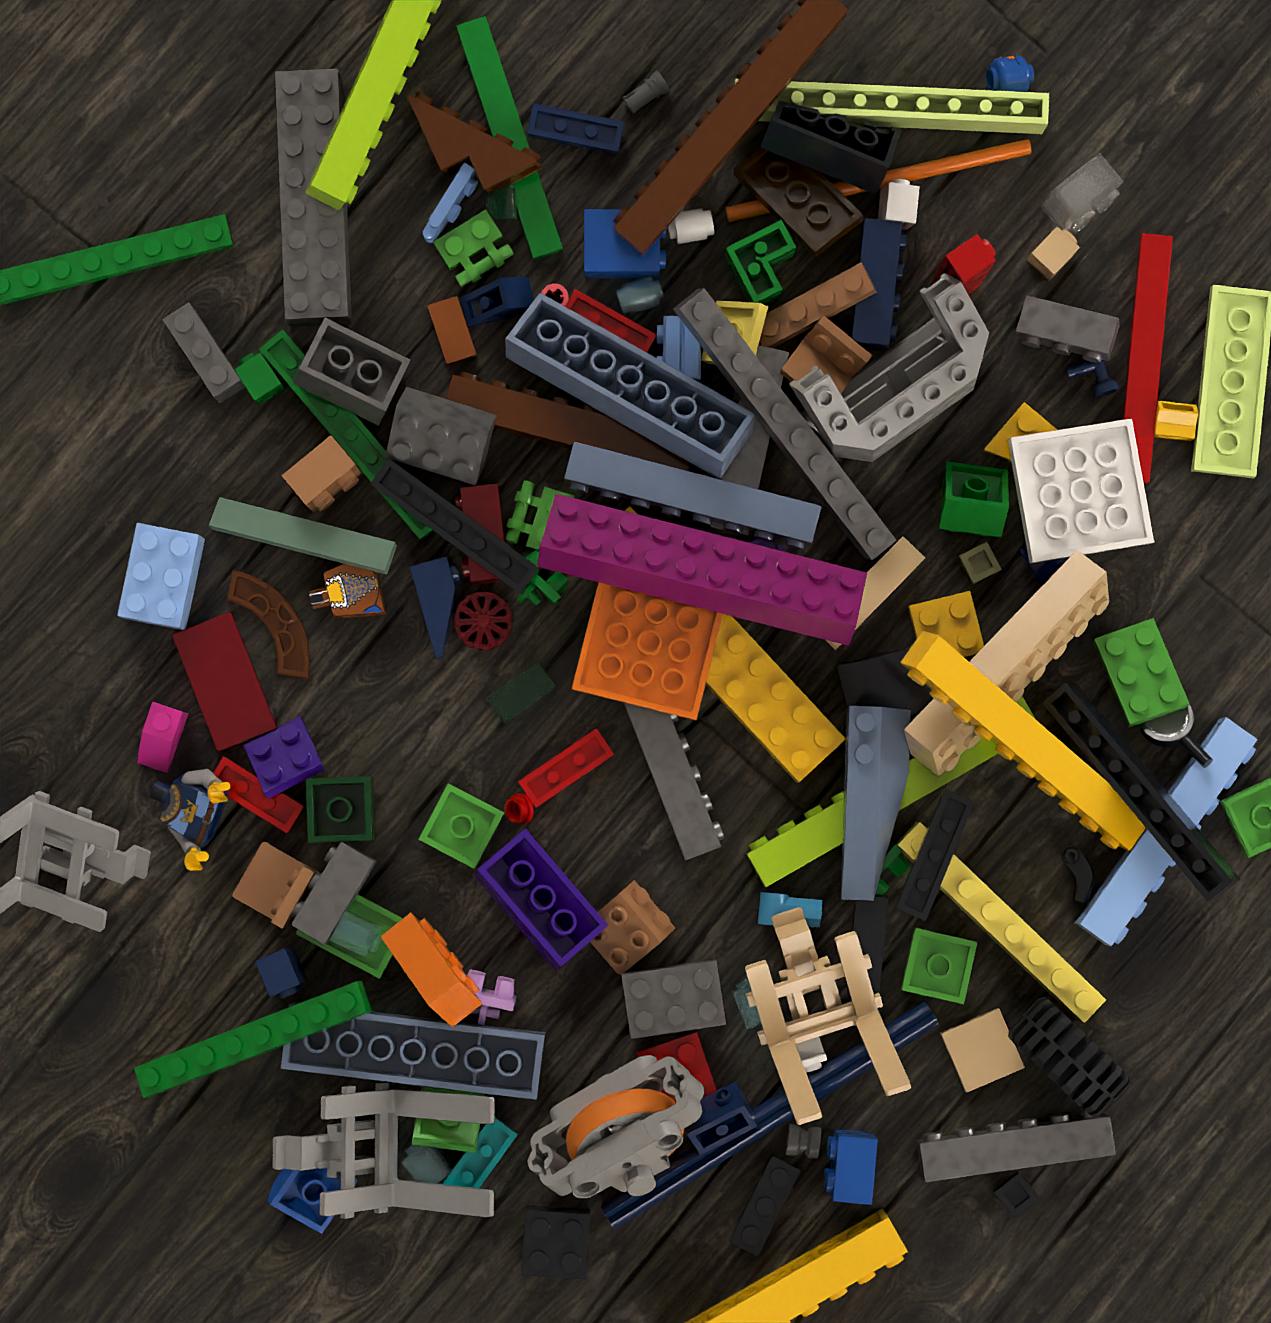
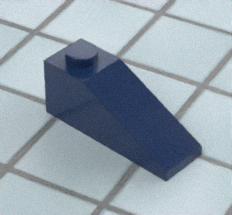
(437, 596)

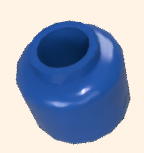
(1009, 74)

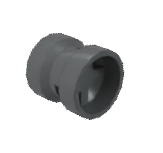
(803, 1141)

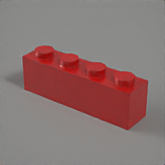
(968, 263)

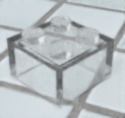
(1082, 193)

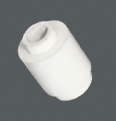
(691, 226)

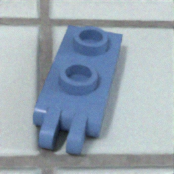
(448, 207)

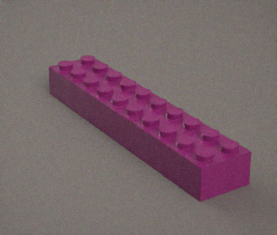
(702, 569)

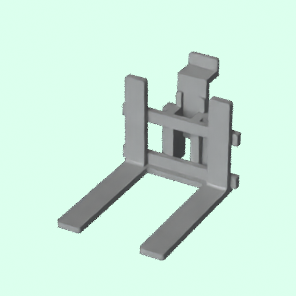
(87, 851)
(337, 1151)

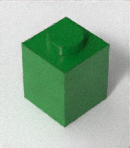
(258, 377)

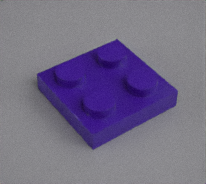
(284, 757)

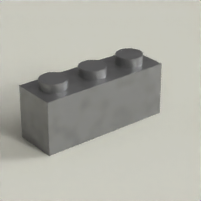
(1067, 329)
(204, 352)
(332, 891)

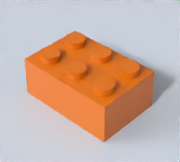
(433, 968)

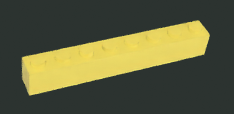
(1011, 932)

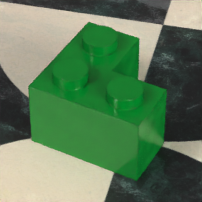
(753, 258)

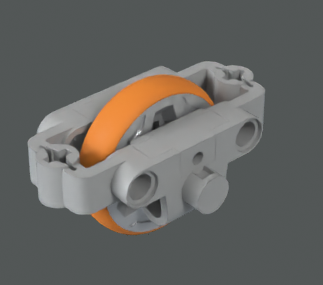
(618, 1129)

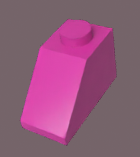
(161, 736)

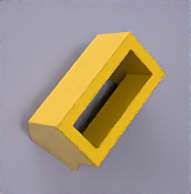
(1175, 421)

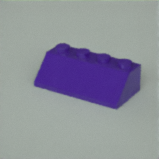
(540, 899)

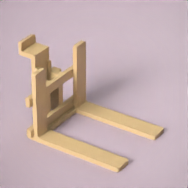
(807, 974)

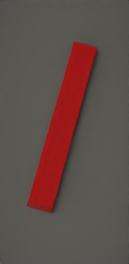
(1147, 342)

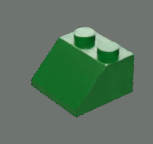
(974, 499)

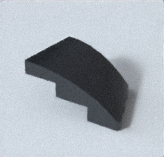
(882, 683)

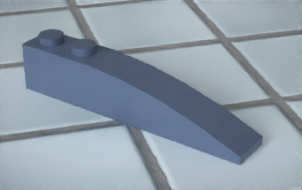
(872, 793)

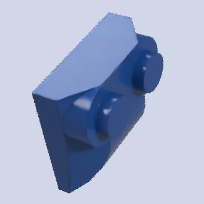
(299, 1195)

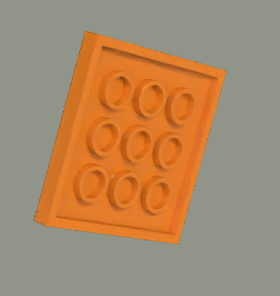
(647, 651)

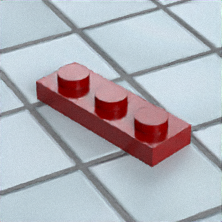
(611, 321)
(566, 768)
(246, 790)

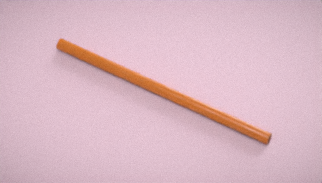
(909, 173)

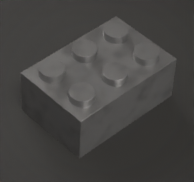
(351, 371)
(440, 435)
(673, 998)

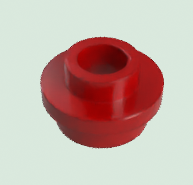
(519, 809)

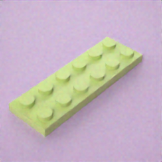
(1232, 382)

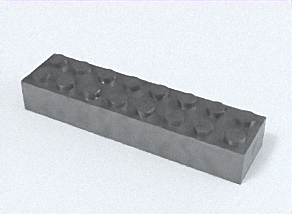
(312, 232)

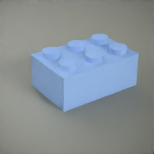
(161, 576)

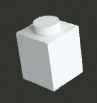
(899, 202)

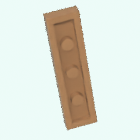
(811, 306)

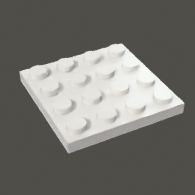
(1080, 490)

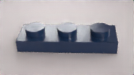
(575, 129)

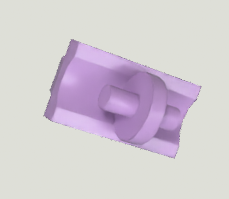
(501, 998)

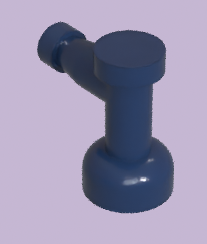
(1104, 384)

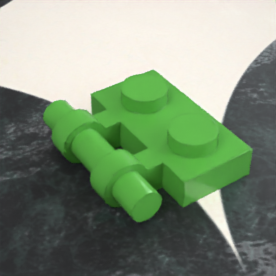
(467, 241)
(525, 499)

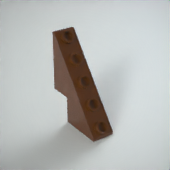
(457, 142)

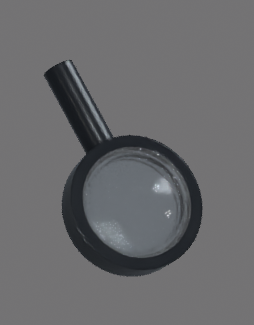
(1175, 730)

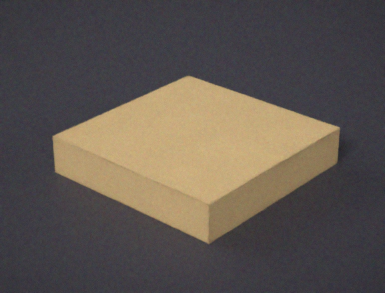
(982, 1050)

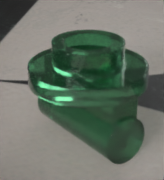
(502, 203)

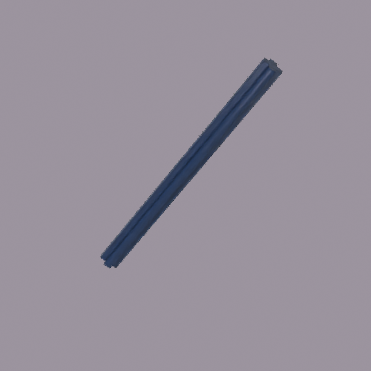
(768, 1117)

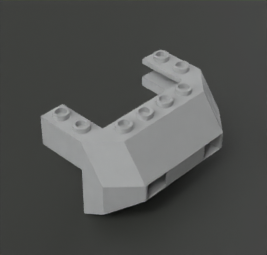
(903, 384)

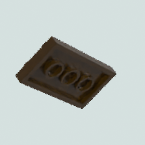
(800, 198)

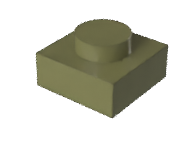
(979, 563)

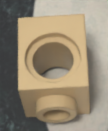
(1054, 252)

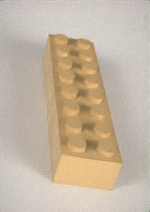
(1015, 656)

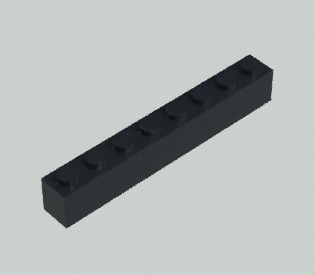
(1141, 791)

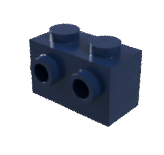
(723, 1118)

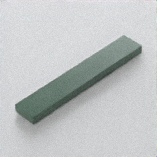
(303, 535)

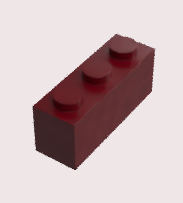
(483, 506)

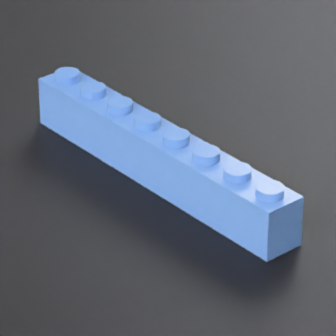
(1142, 867)

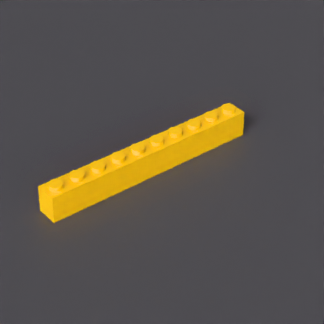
(1022, 739)

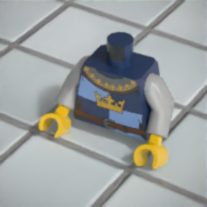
(192, 811)

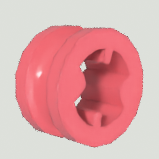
(553, 289)

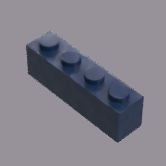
(879, 254)

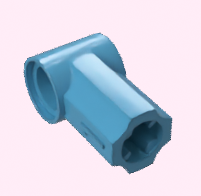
(775, 903)

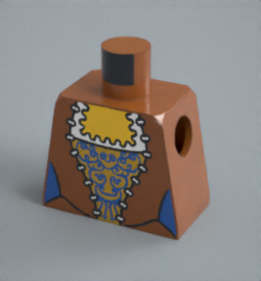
(350, 593)

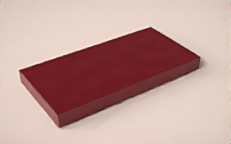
(224, 681)

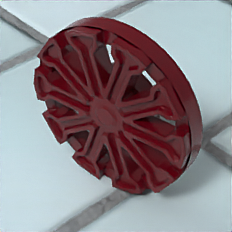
(483, 620)

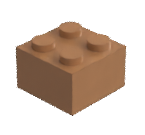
(322, 475)

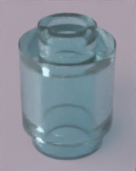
(639, 295)

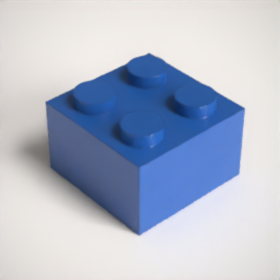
(851, 1166)

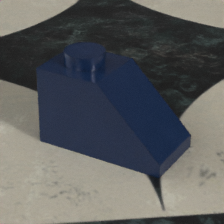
(497, 301)

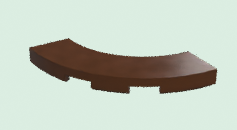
(279, 617)

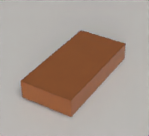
(452, 330)

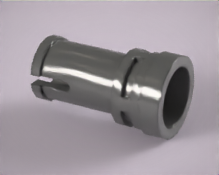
(646, 92)

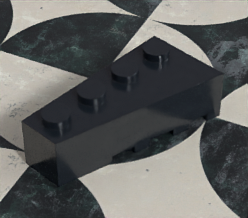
(832, 144)

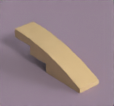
(886, 577)

